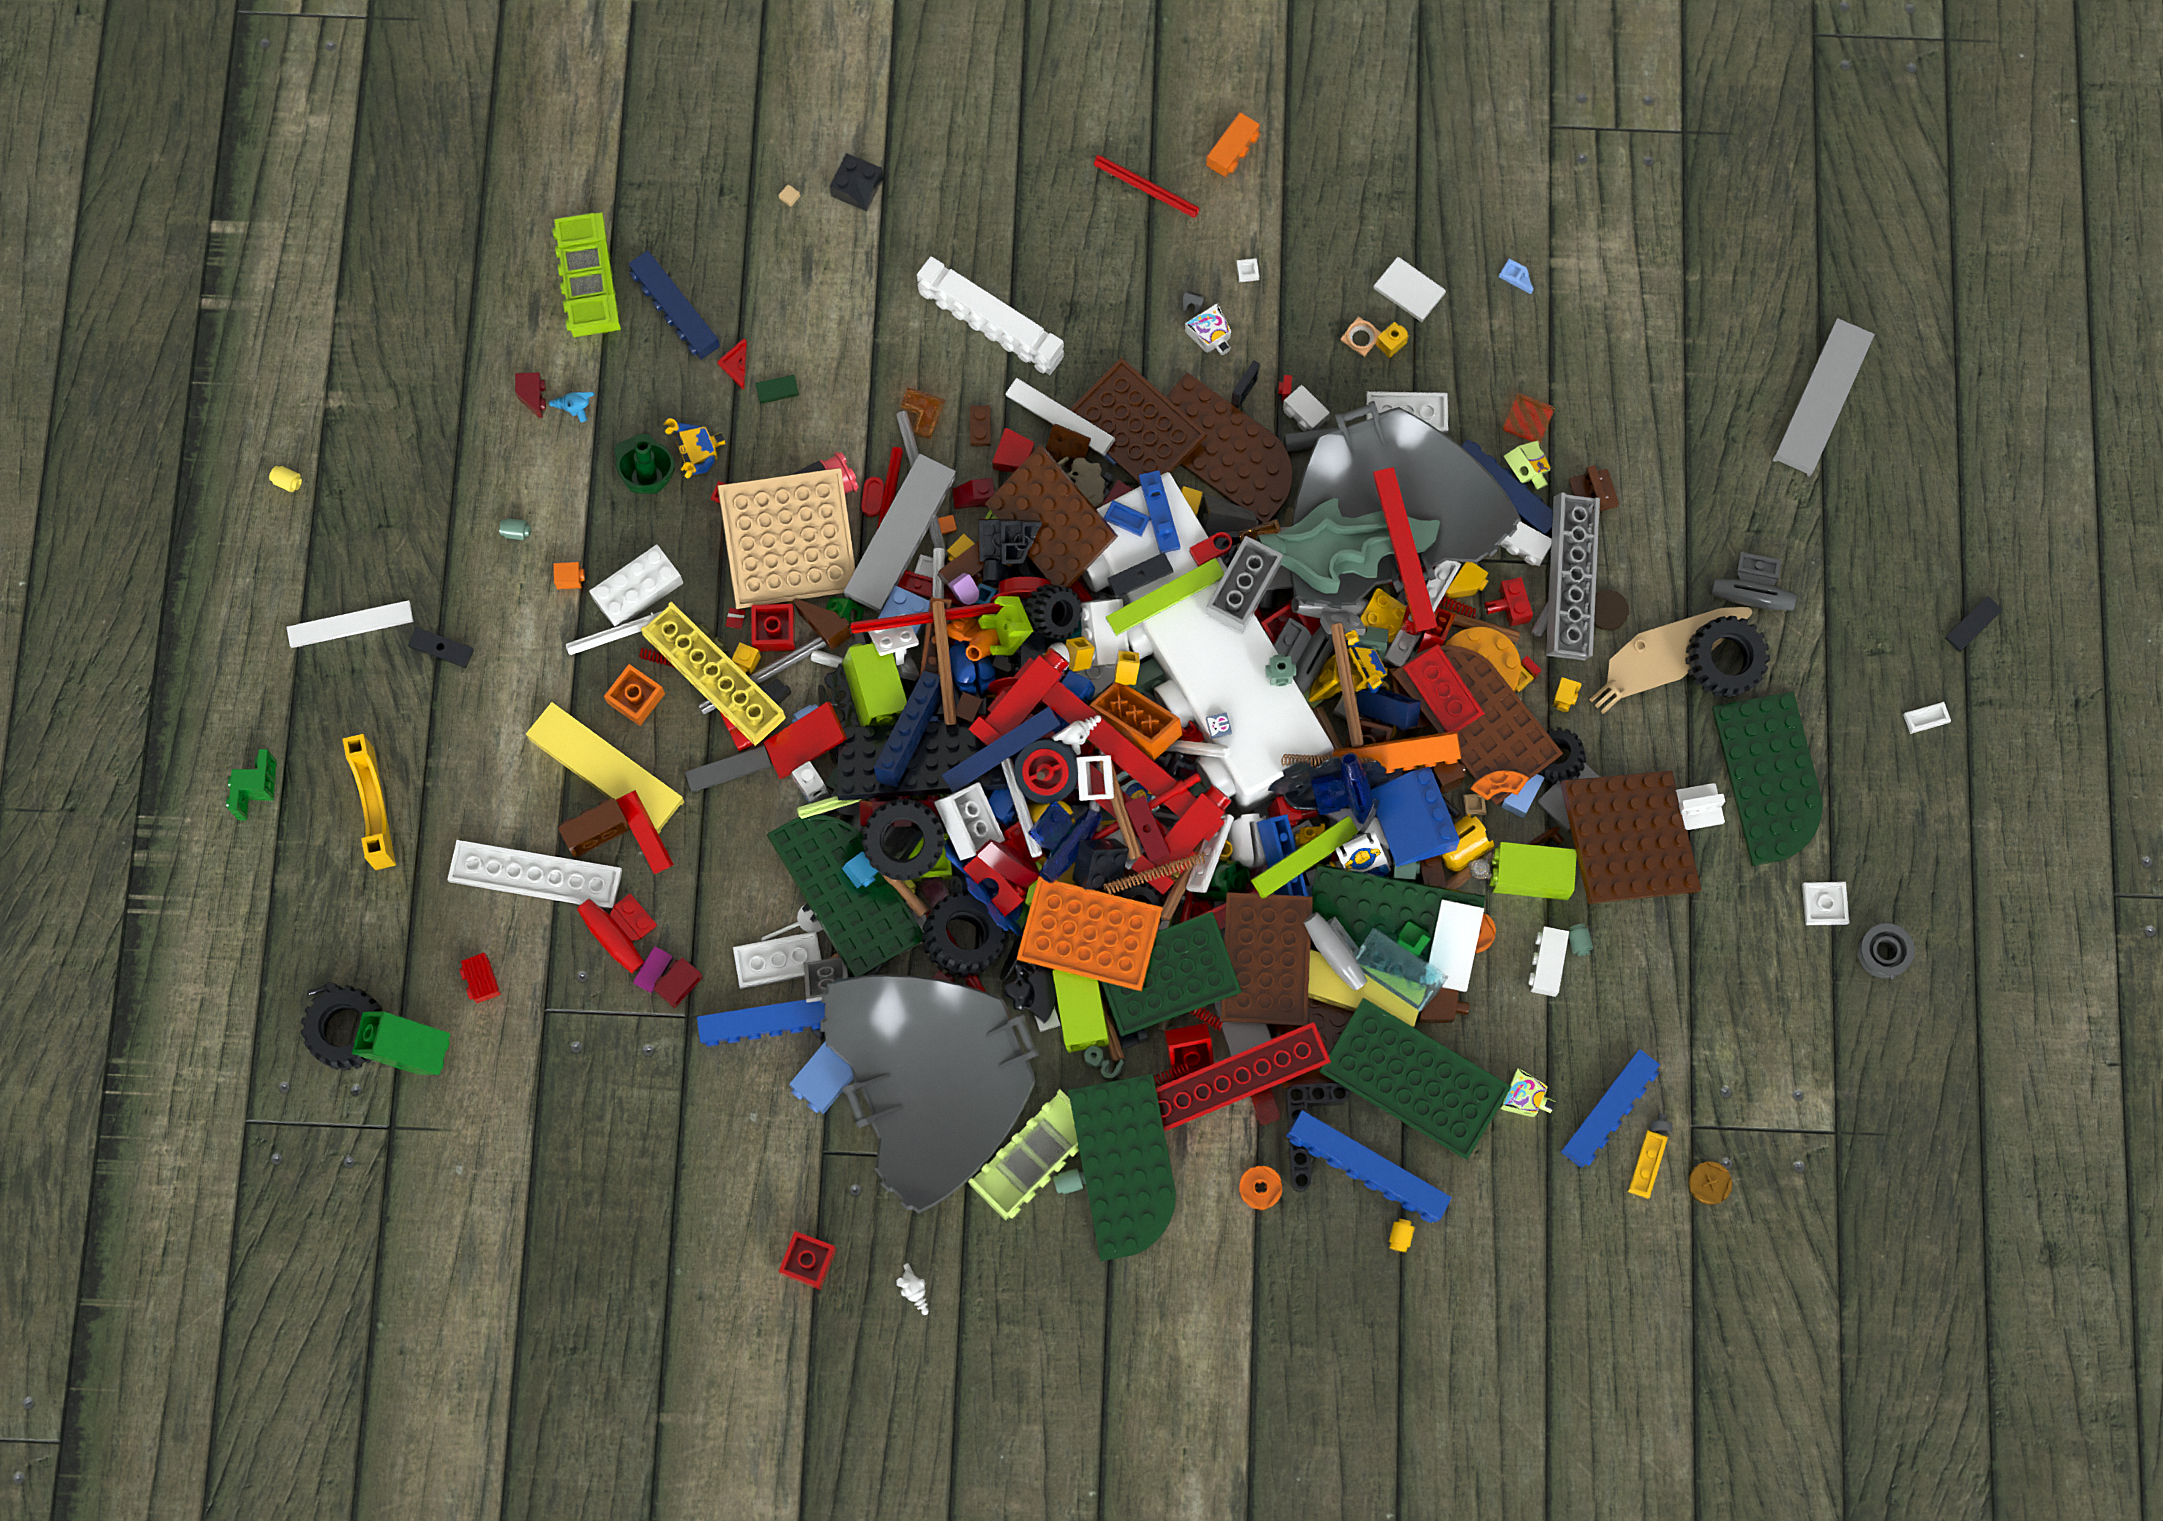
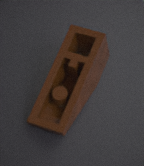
(825, 623)

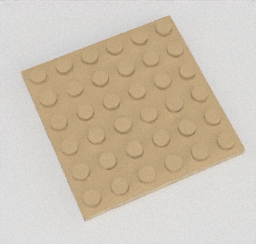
(787, 537)

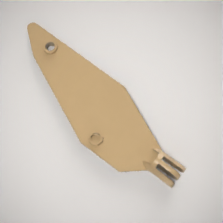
(1657, 656)

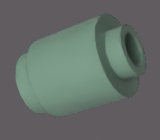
(515, 529)
(1580, 940)
(1069, 1181)

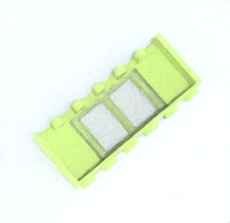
(1029, 1158)

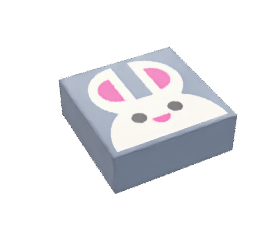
(1218, 725)

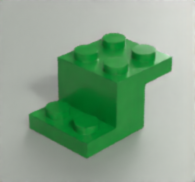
(252, 784)

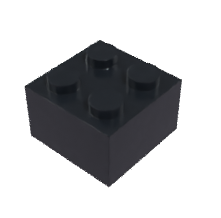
(1099, 863)

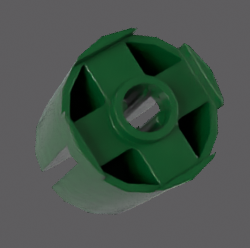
(1228, 877)

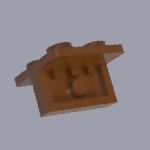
(1068, 443)
(1594, 485)

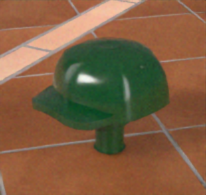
(644, 464)

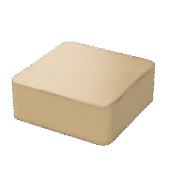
(789, 195)

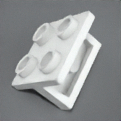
(894, 641)
(1701, 806)

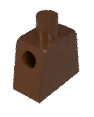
(1443, 1007)

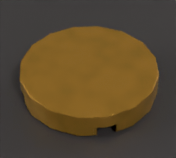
(1710, 1183)

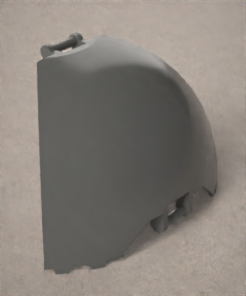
(1435, 483)
(935, 1074)

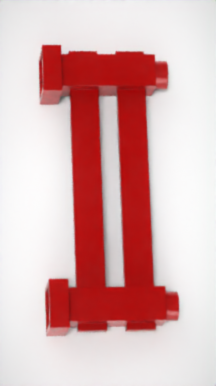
(1040, 682)

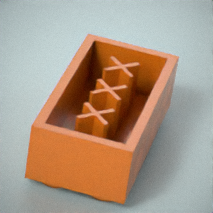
(1138, 719)

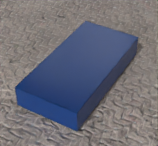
(1127, 518)

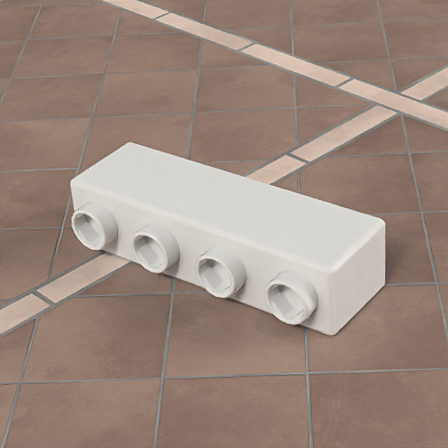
(1211, 664)

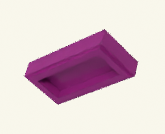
(652, 969)

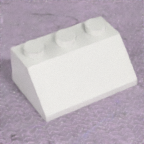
(1098, 631)
(969, 820)

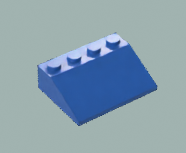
(1415, 817)

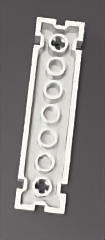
(990, 316)

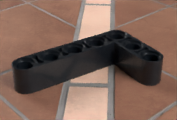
(1297, 1106)

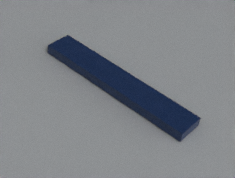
(1001, 749)

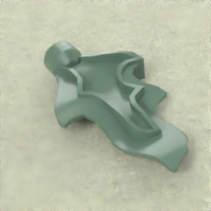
(1334, 545)

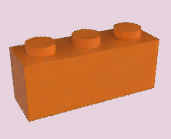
(1233, 145)

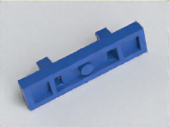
(1159, 512)

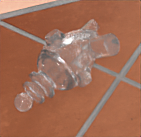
(1480, 868)

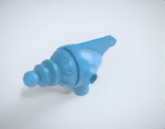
(573, 403)

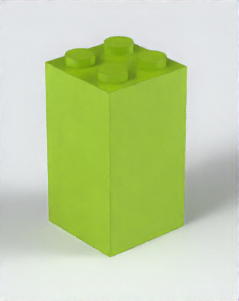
(874, 685)
(1533, 871)
(1080, 1011)

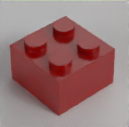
(773, 627)
(1189, 1045)
(807, 1260)

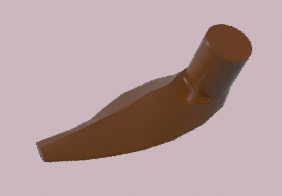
(1544, 837)

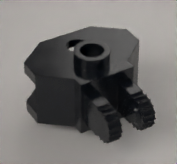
(1174, 762)

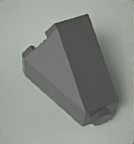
(1221, 516)

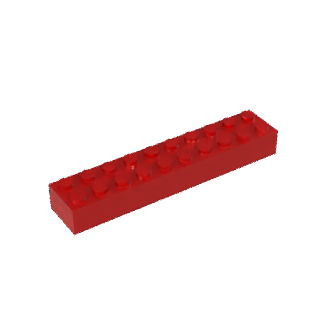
(1241, 1075)

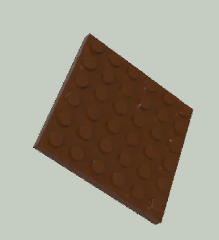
(1630, 837)

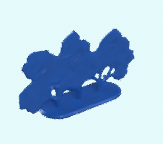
(985, 892)

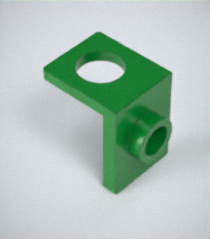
(843, 607)

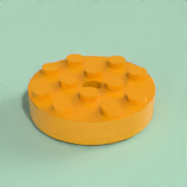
(1495, 648)

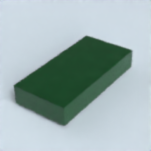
(777, 389)

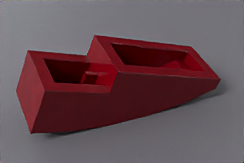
(1009, 863)

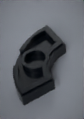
(1044, 993)

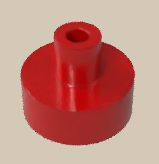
(1200, 907)

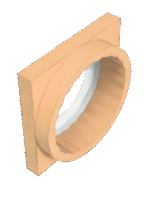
(1360, 324)

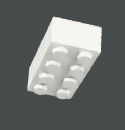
(636, 586)

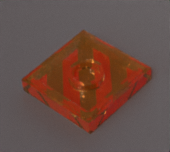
(1528, 418)

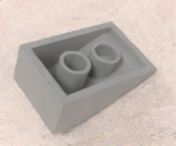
(820, 973)

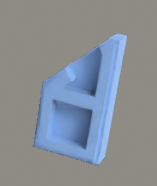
(1516, 275)

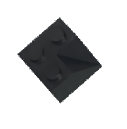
(856, 182)

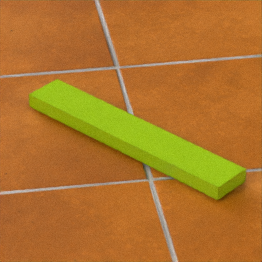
(1165, 597)
(1304, 857)

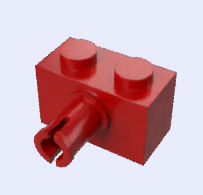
(1513, 601)
(1280, 807)

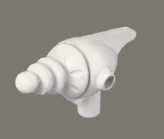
(1077, 733)
(913, 1288)

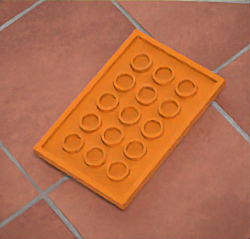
(1090, 934)

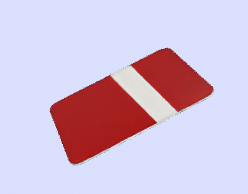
(735, 618)

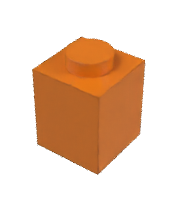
(568, 575)

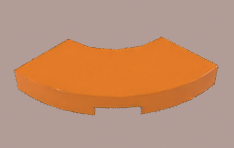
(1499, 782)

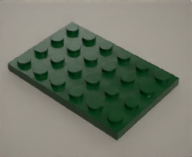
(1183, 974)

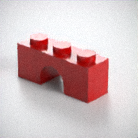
(1009, 894)

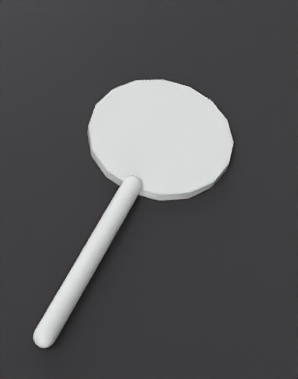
(803, 921)

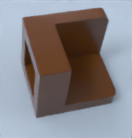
(969, 707)

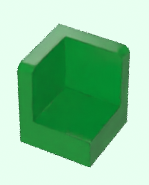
(1413, 938)

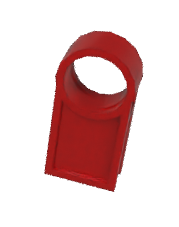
(1207, 551)

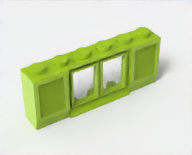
(586, 274)

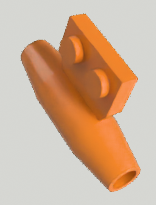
(970, 630)

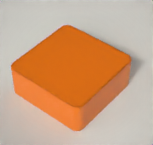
(947, 524)

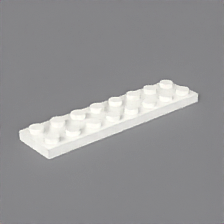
(534, 874)

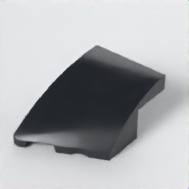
(1006, 539)

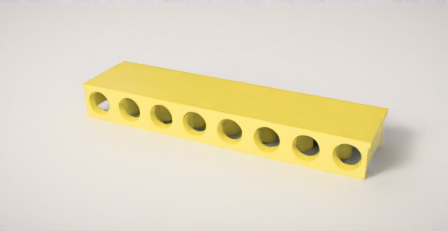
(713, 674)
(601, 763)
(1331, 989)

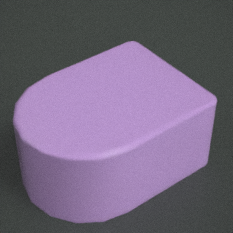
(964, 589)

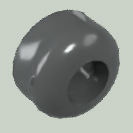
(1897, 939)

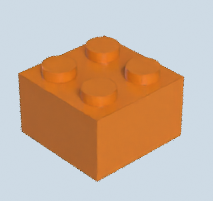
(634, 695)

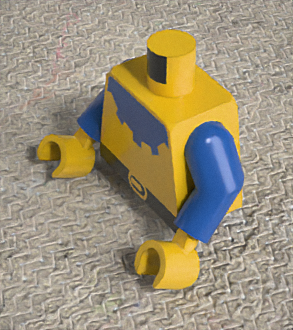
(695, 446)
(1365, 665)

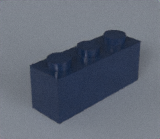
(1389, 708)

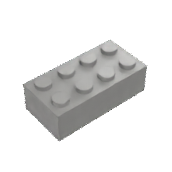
(1244, 584)

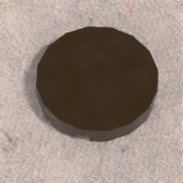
(1610, 610)

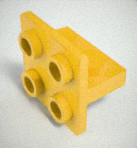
(1384, 613)

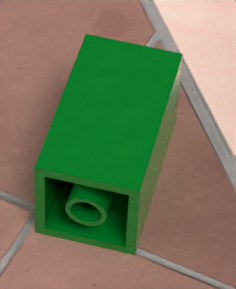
(401, 1043)

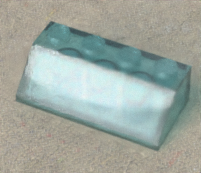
(1399, 969)

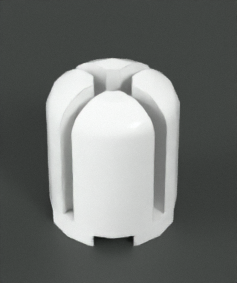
(1246, 841)

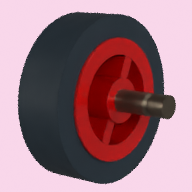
(1046, 770)

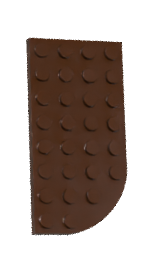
(1238, 455)
(1507, 732)

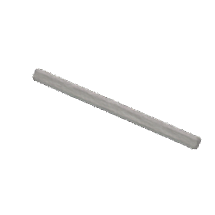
(912, 452)
(776, 667)

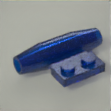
(1350, 789)
(1061, 836)

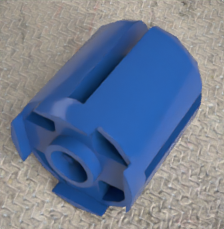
(970, 674)

